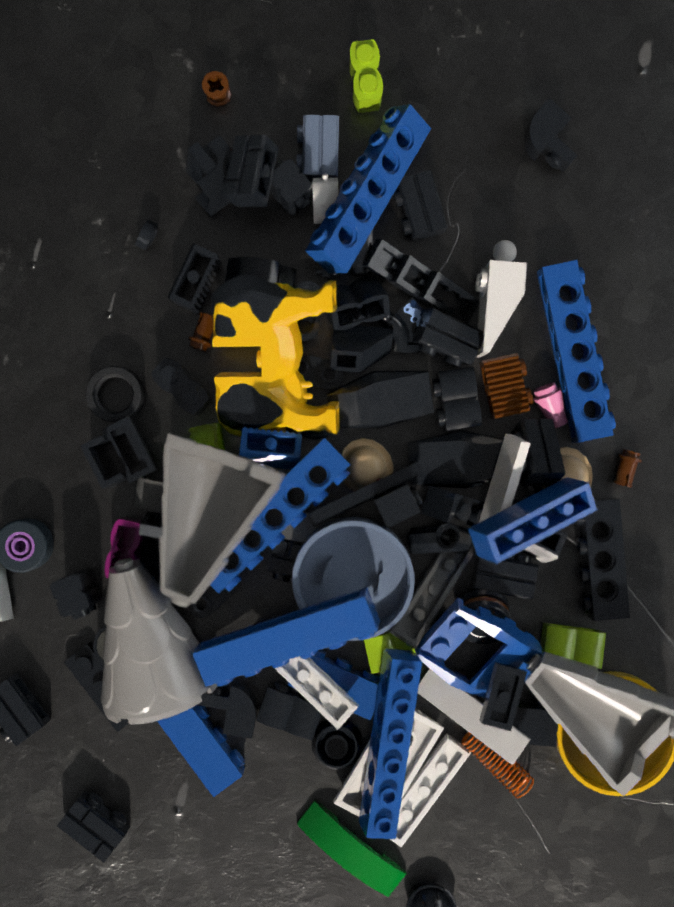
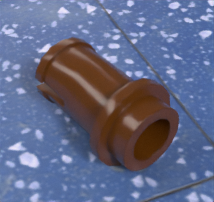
(202, 333)
(627, 468)

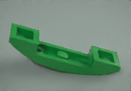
(350, 851)

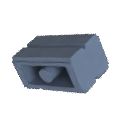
(320, 146)

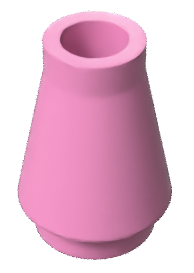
(551, 403)

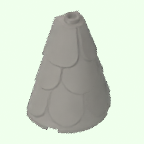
(206, 512)
(146, 650)
(603, 715)

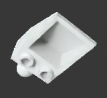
(500, 289)

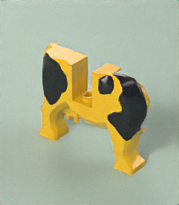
(267, 315)

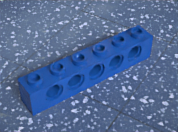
(368, 189)
(556, 310)
(322, 455)
(389, 743)

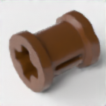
(215, 80)

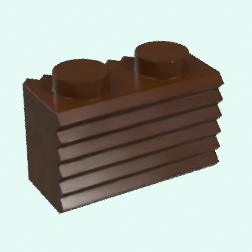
(506, 385)

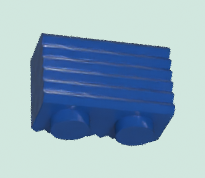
(271, 448)

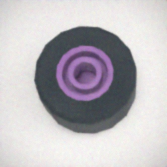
(34, 540)

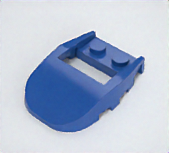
(453, 629)

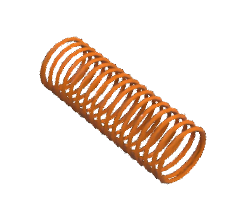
(525, 780)

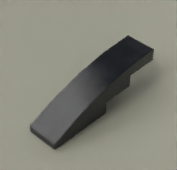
(420, 282)

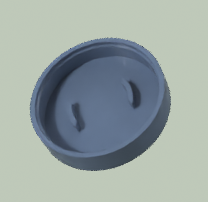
(353, 556)

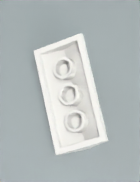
(423, 737)

